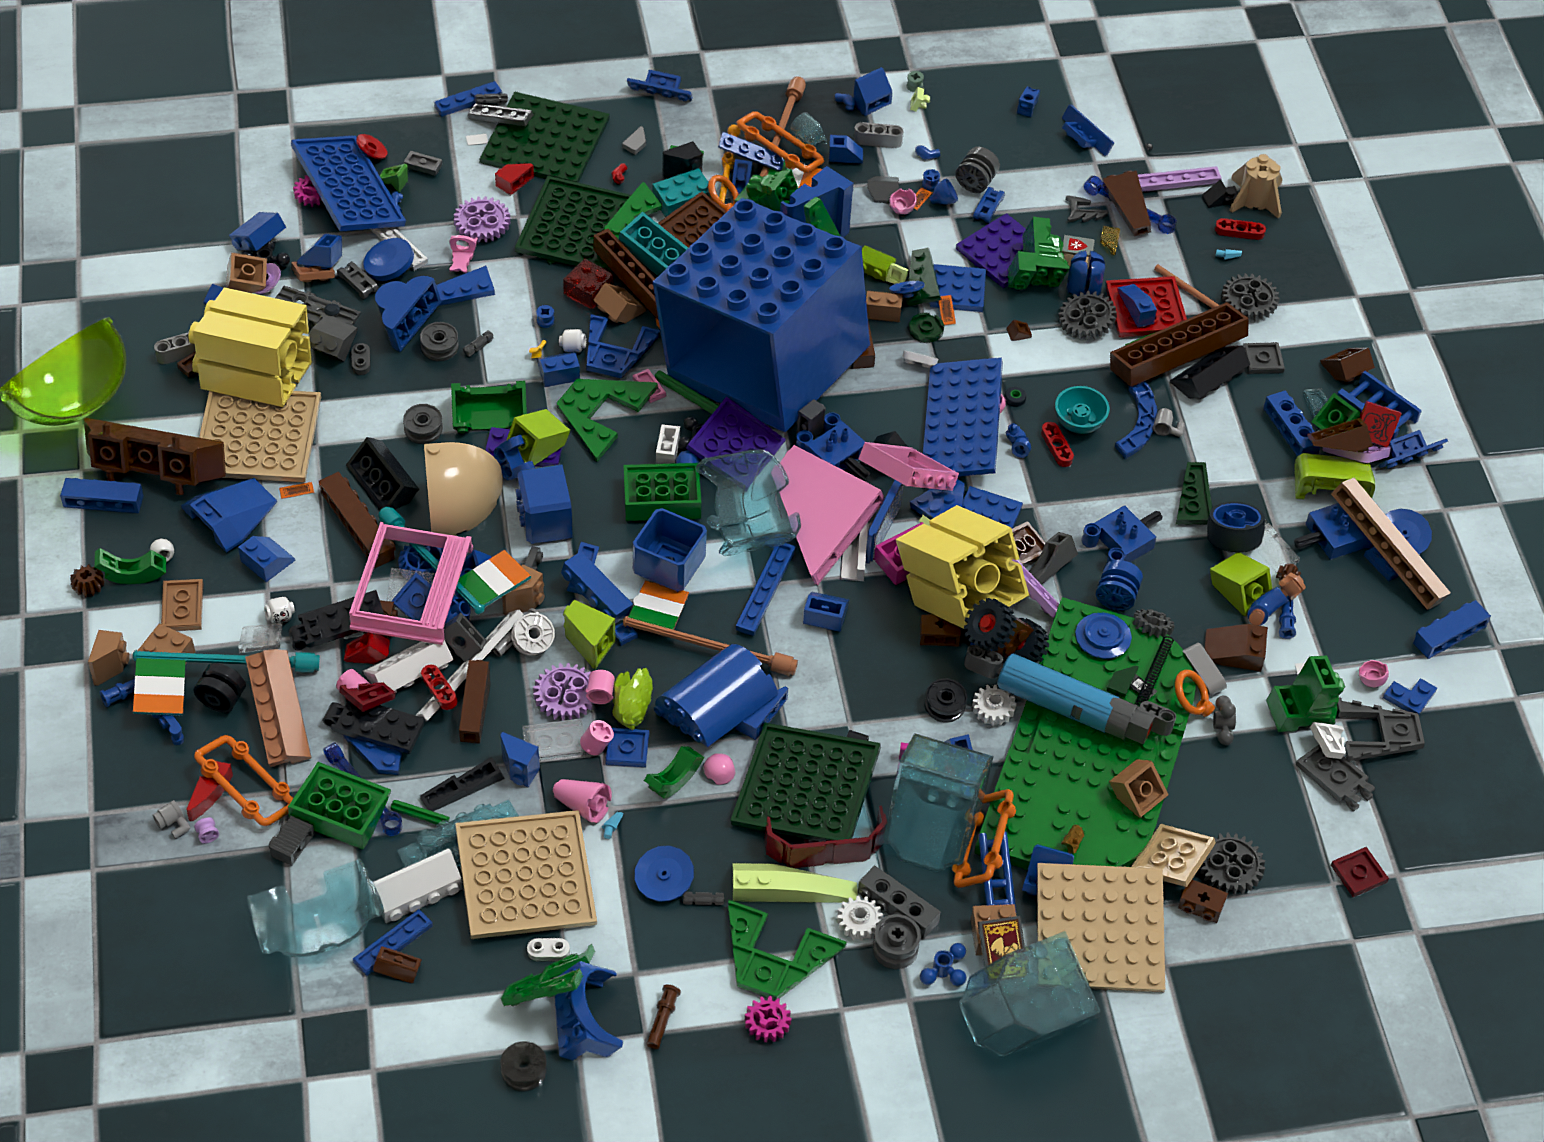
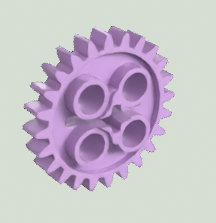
(482, 219)
(549, 686)

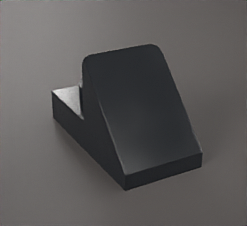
(1219, 195)

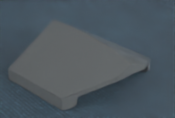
(882, 188)

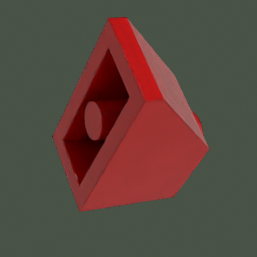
(513, 177)
(367, 649)

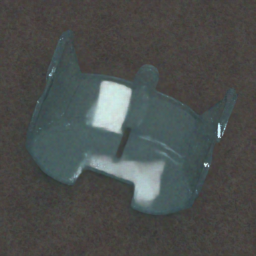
(745, 490)
(342, 912)

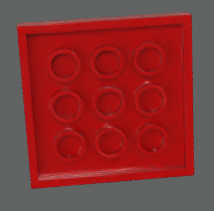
(1165, 297)

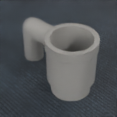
(1164, 421)
(170, 814)

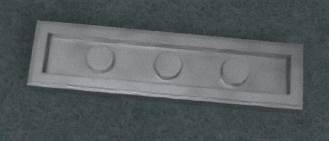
(500, 114)

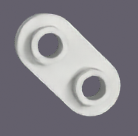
(911, 357)
(548, 949)

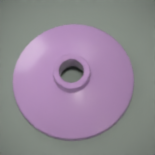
(272, 277)

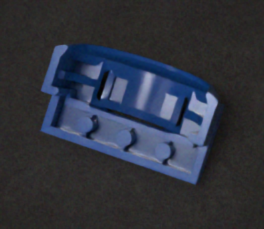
(575, 1023)

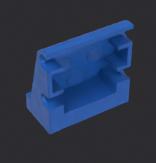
(833, 191)

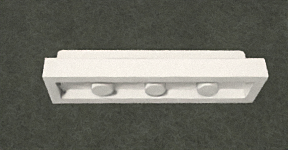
(854, 558)

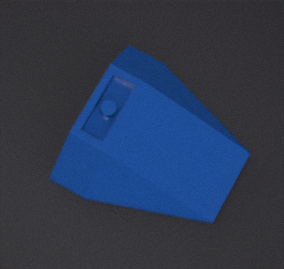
(232, 511)

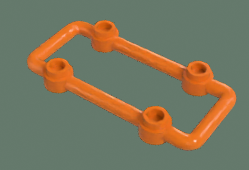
(791, 160)
(240, 751)
(992, 859)

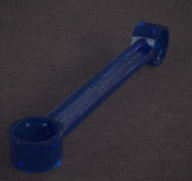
(1153, 216)
(336, 757)

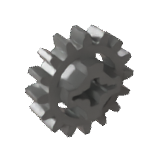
(1153, 622)

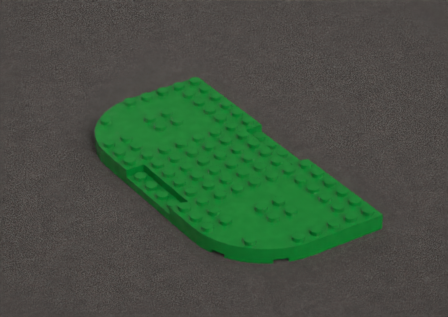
(1065, 767)

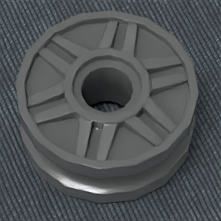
(439, 341)
(423, 423)

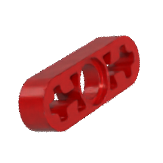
(1252, 226)
(1049, 427)
(439, 694)

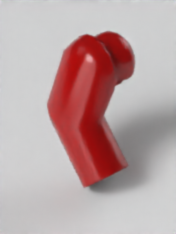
(617, 173)

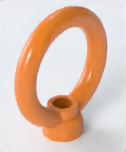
(711, 188)
(1204, 706)

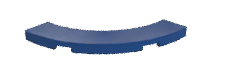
(1146, 417)

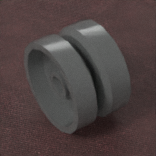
(896, 941)

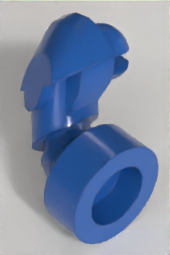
(1021, 445)

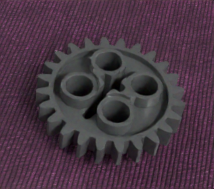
(1251, 296)
(1087, 315)
(1232, 864)

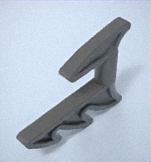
(1087, 214)

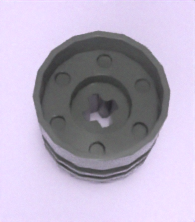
(977, 169)

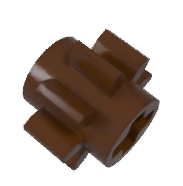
(1288, 568)

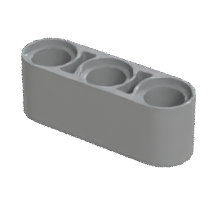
(878, 135)
(173, 349)
(1205, 668)

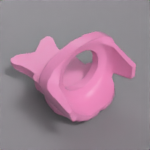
(461, 254)

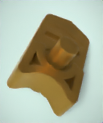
(1073, 839)

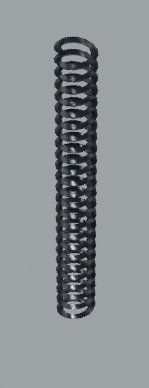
(1151, 668)

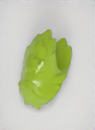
(632, 697)

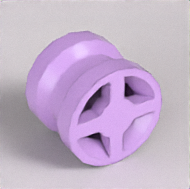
(206, 830)

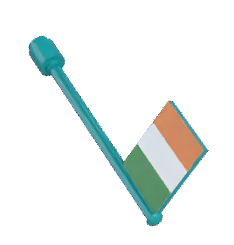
(481, 584)
(162, 677)

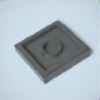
(1264, 358)

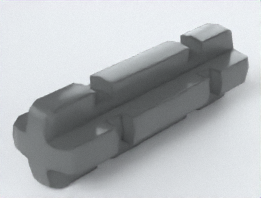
(491, 98)
(478, 343)
(703, 898)

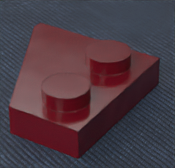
(368, 695)

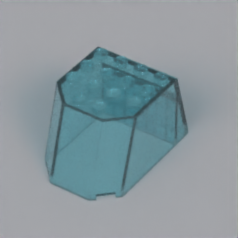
(936, 802)
(1028, 997)

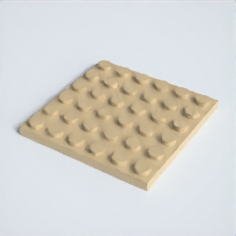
(261, 437)
(525, 874)
(1110, 919)

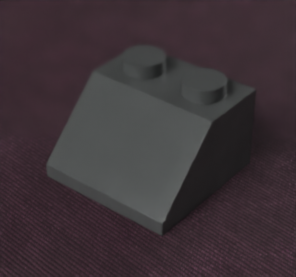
(332, 337)

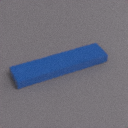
(395, 939)

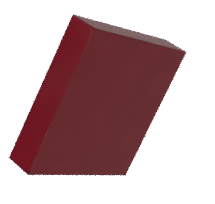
(1359, 871)

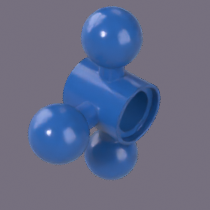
(957, 977)

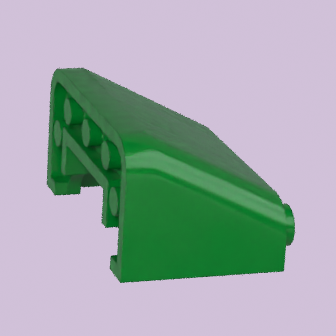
(487, 406)

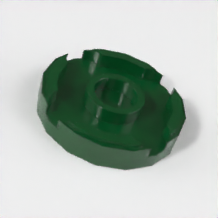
(926, 327)

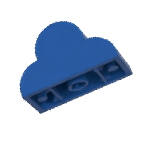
(406, 307)

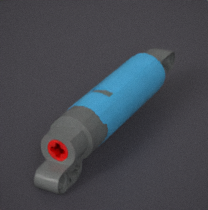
(1071, 696)

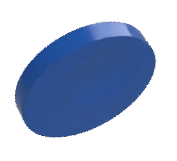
(388, 259)

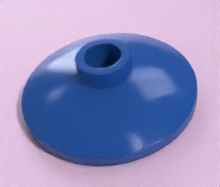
(906, 288)

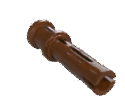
(665, 1007)

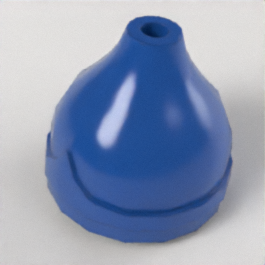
(944, 193)

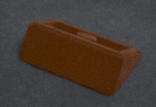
(397, 964)

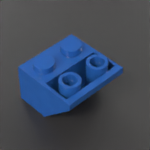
(872, 92)
(323, 252)
(825, 611)

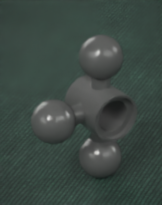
(1224, 719)

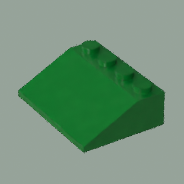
(661, 486)
(340, 805)

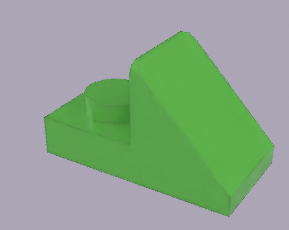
(396, 176)

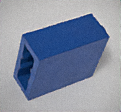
(257, 231)

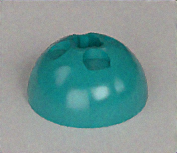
(1081, 409)

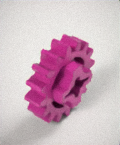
(306, 192)
(766, 1016)

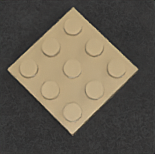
(1176, 852)

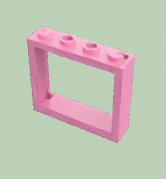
(902, 461)

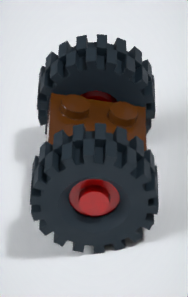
(996, 628)

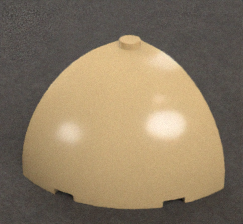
(460, 485)

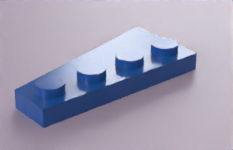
(466, 287)

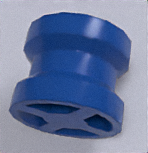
(930, 179)
(545, 316)

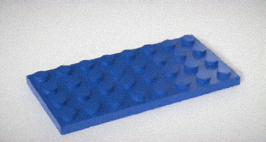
(347, 183)
(964, 415)

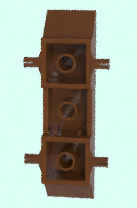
(156, 452)

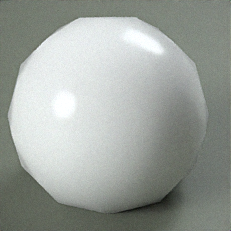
(163, 547)

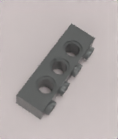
(894, 891)

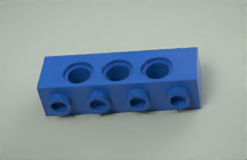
(1290, 422)

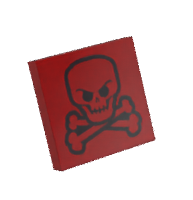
(1380, 422)

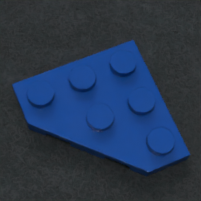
(938, 501)
(381, 758)

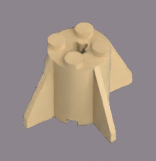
(1258, 185)

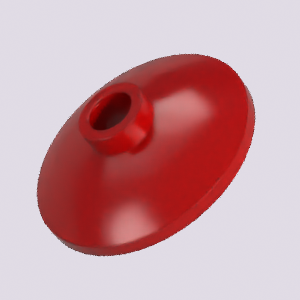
(371, 146)

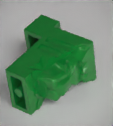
(770, 189)
(1041, 257)
(1309, 698)

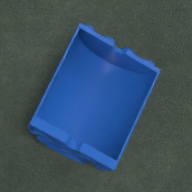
(717, 695)

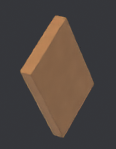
(182, 604)

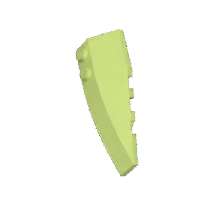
(787, 884)

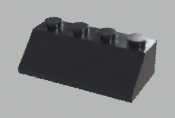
(1211, 372)
(381, 475)

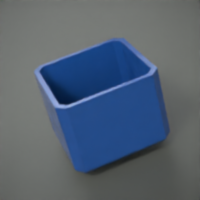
(544, 504)
(669, 549)

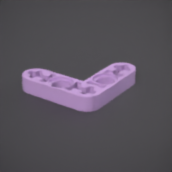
(1374, 453)

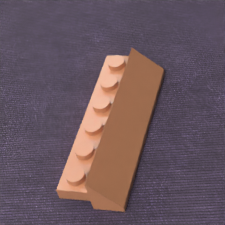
(278, 707)

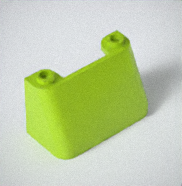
(1328, 473)

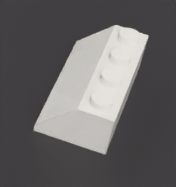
(407, 665)
(418, 885)

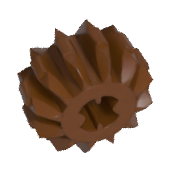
(87, 580)

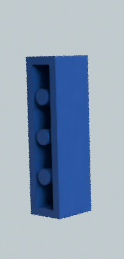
(102, 495)
(596, 587)
(1451, 629)

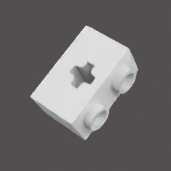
(667, 444)

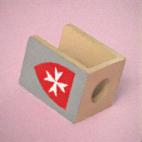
(1073, 245)

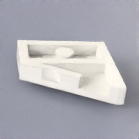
(1329, 739)

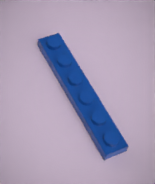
(765, 589)

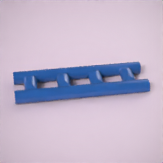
(1007, 882)

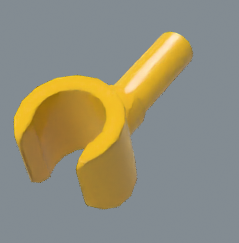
(536, 351)

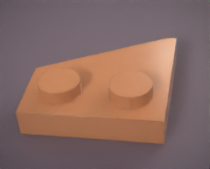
(307, 274)

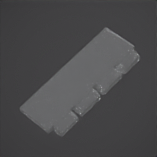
(1275, 549)

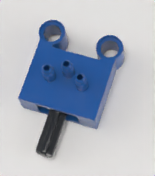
(836, 446)
(1333, 532)
(1122, 534)

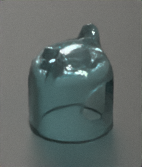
(807, 130)

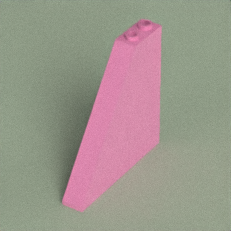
(830, 507)

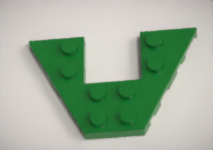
(640, 201)
(587, 396)
(765, 972)
(541, 985)

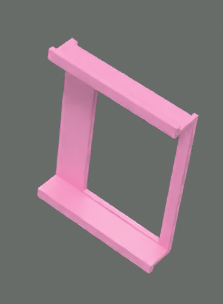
(441, 594)

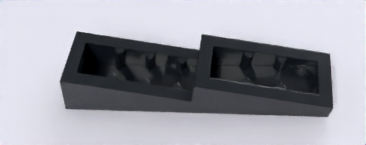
(462, 786)

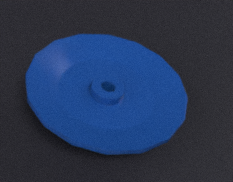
(1412, 527)
(1103, 635)
(664, 873)

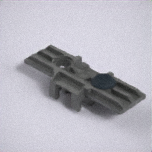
(319, 307)

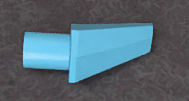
(1228, 254)
(611, 824)

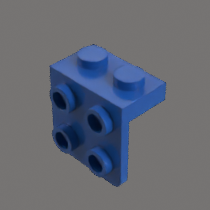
(1043, 855)

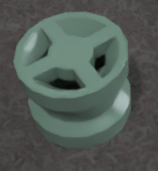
(915, 80)

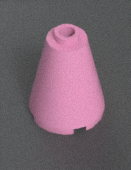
(584, 796)

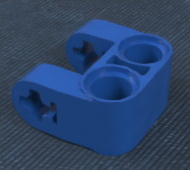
(510, 458)

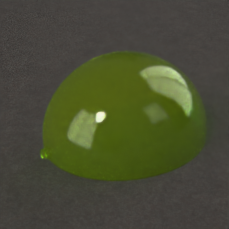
(70, 378)

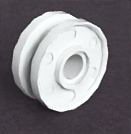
(543, 629)

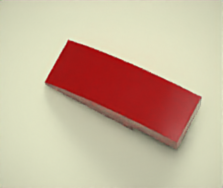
(207, 792)

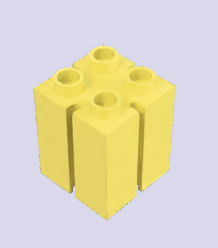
(251, 346)
(960, 563)

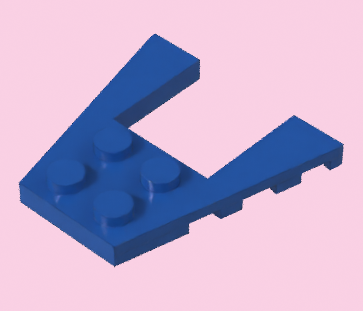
(612, 359)

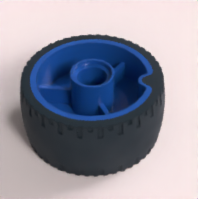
(1235, 527)

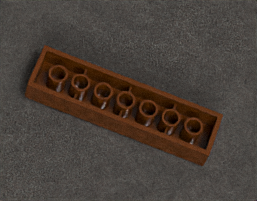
(1179, 344)

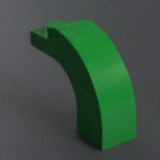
(130, 571)
(676, 773)

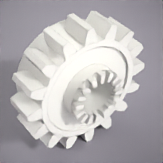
(993, 705)
(849, 917)

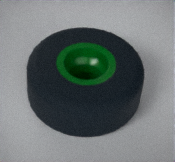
(1015, 401)

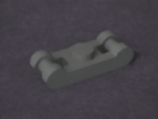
(357, 279)

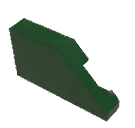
(1122, 681)

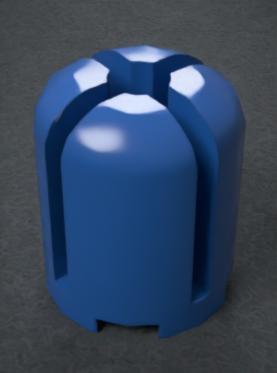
(1086, 273)

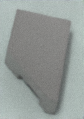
(635, 142)

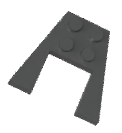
(1398, 729)

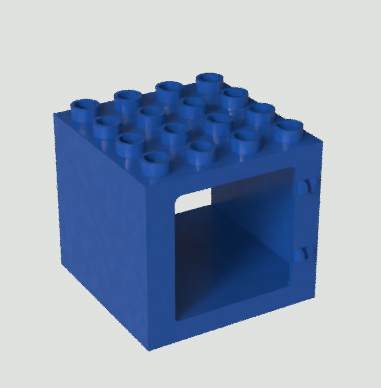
(763, 312)

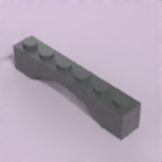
(1055, 554)

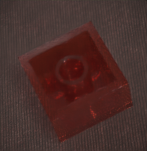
(585, 282)

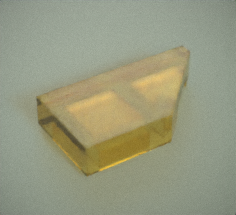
(1110, 238)

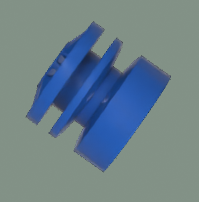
(1119, 585)

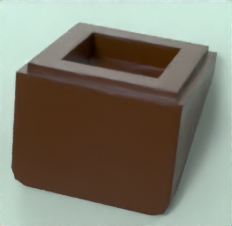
(1018, 330)

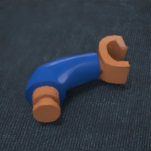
(1272, 600)

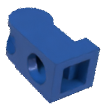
(1028, 101)

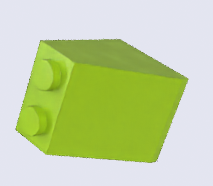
(541, 434)
(1241, 580)
(589, 631)

